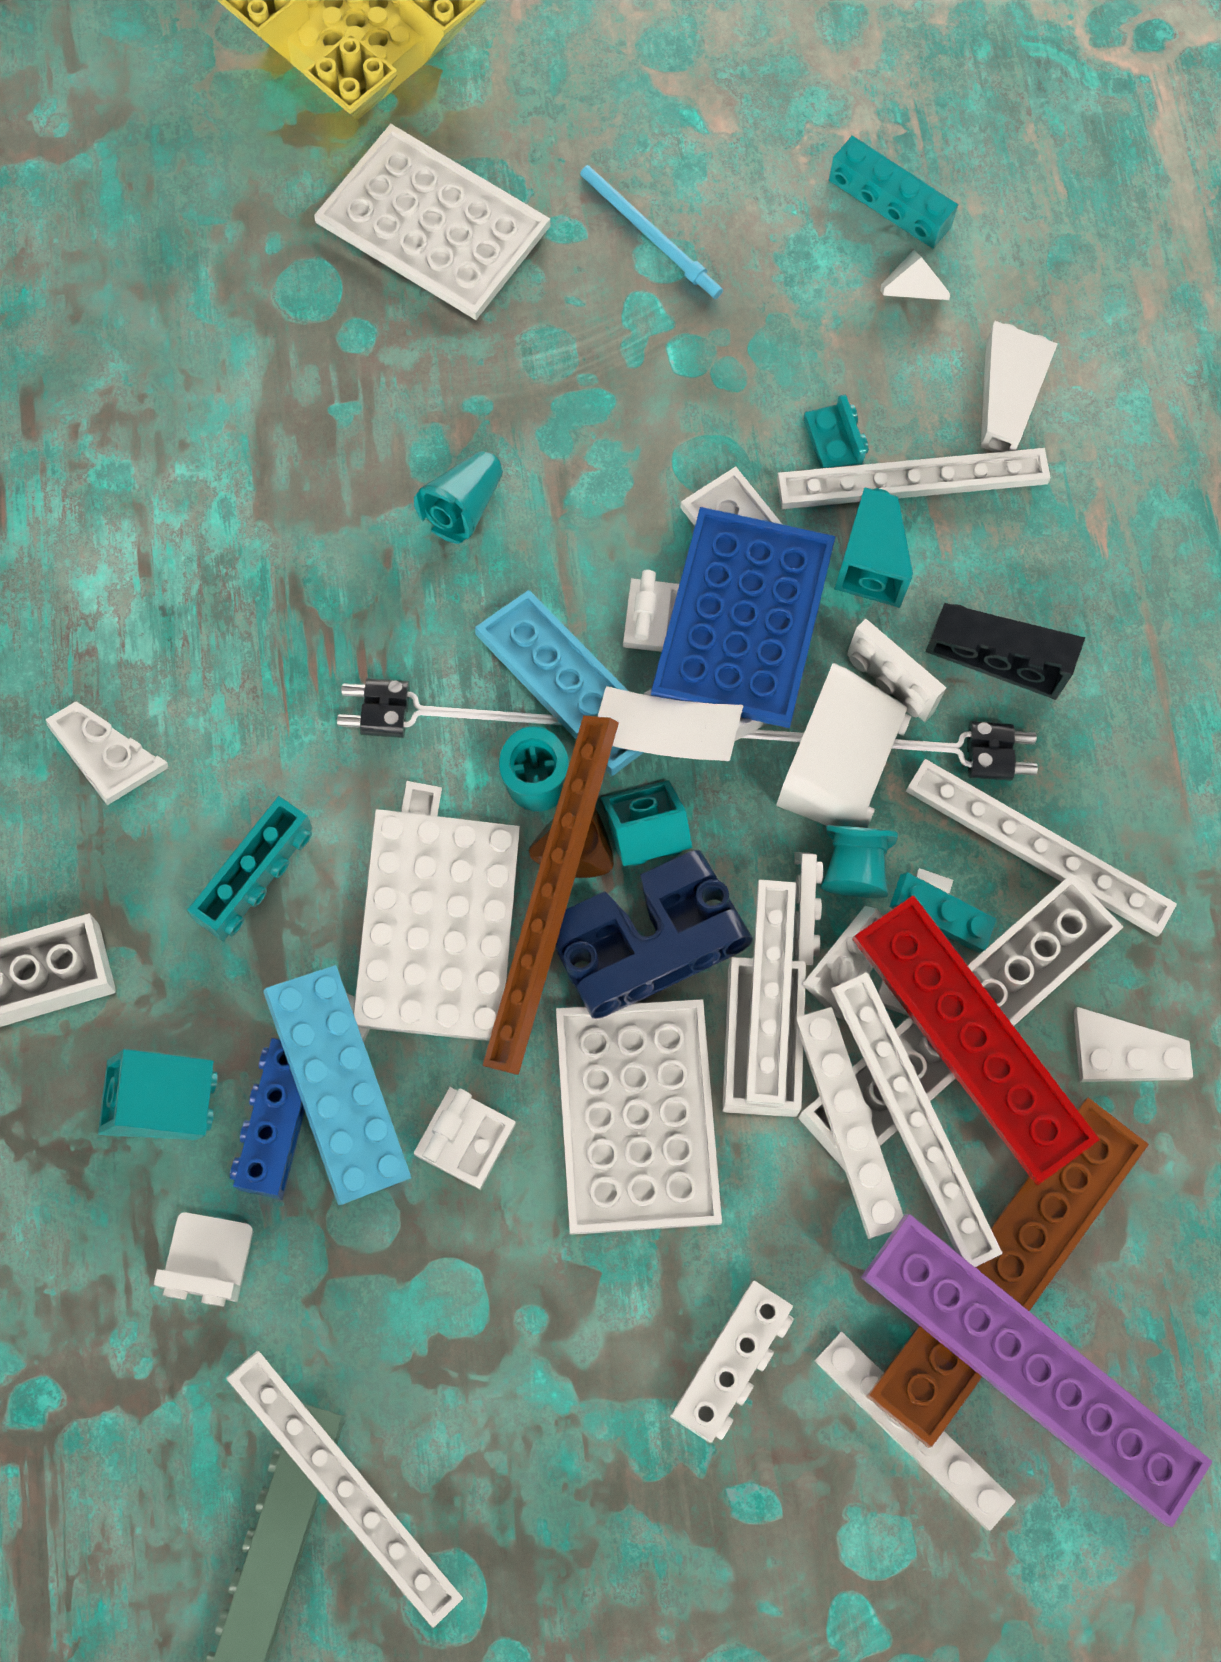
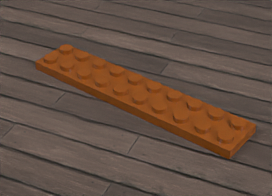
(1036, 1236)

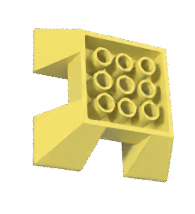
(356, 46)

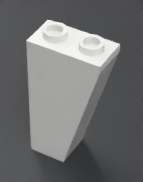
(1012, 380)

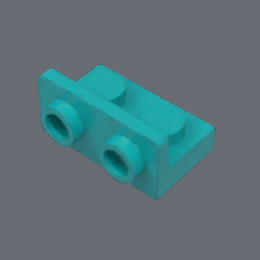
(836, 435)

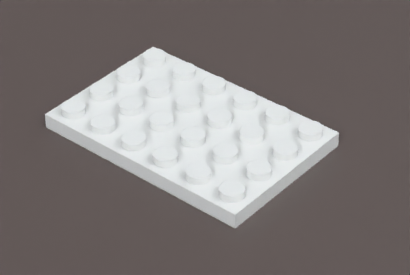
(432, 221)
(436, 925)
(638, 1118)

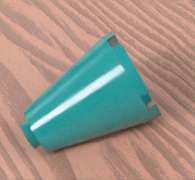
(459, 497)

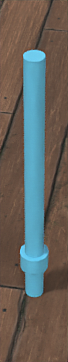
(693, 270)

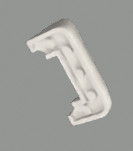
(843, 751)

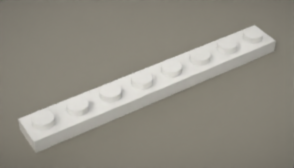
(914, 477)
(1040, 847)
(916, 1120)
(344, 1488)

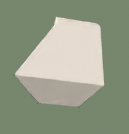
(914, 280)

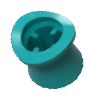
(534, 768)
(858, 861)

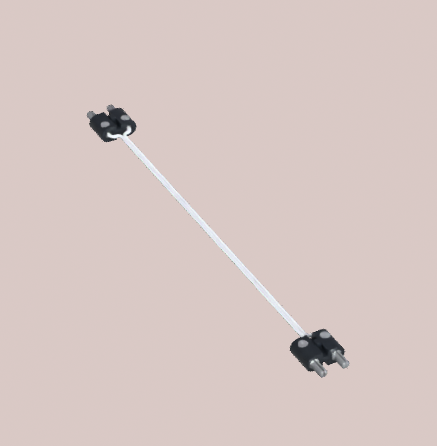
(388, 700)

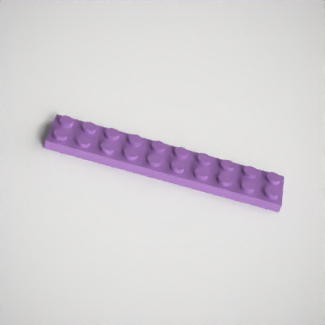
(1037, 1370)

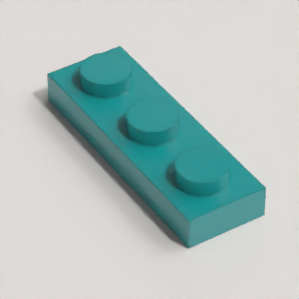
(952, 916)

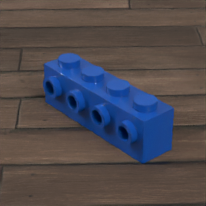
(272, 1129)

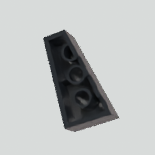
(1006, 649)

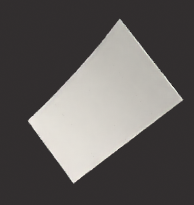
(671, 725)

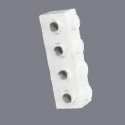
(732, 1361)

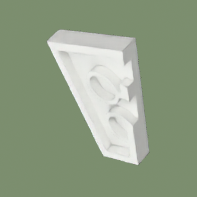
(841, 962)

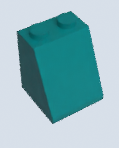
(877, 551)
(157, 1096)

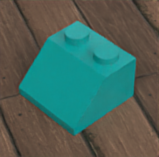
(647, 823)

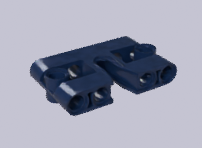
(634, 966)

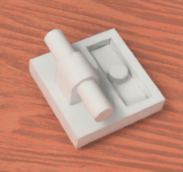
(648, 612)
(465, 1138)

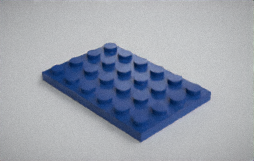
(744, 615)

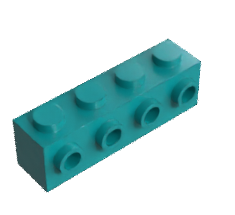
(892, 192)
(251, 868)

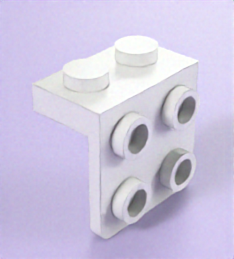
(206, 1259)

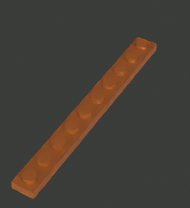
(550, 895)

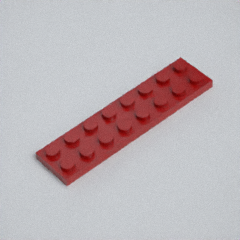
(975, 1040)

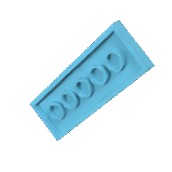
(551, 665)
(337, 1084)

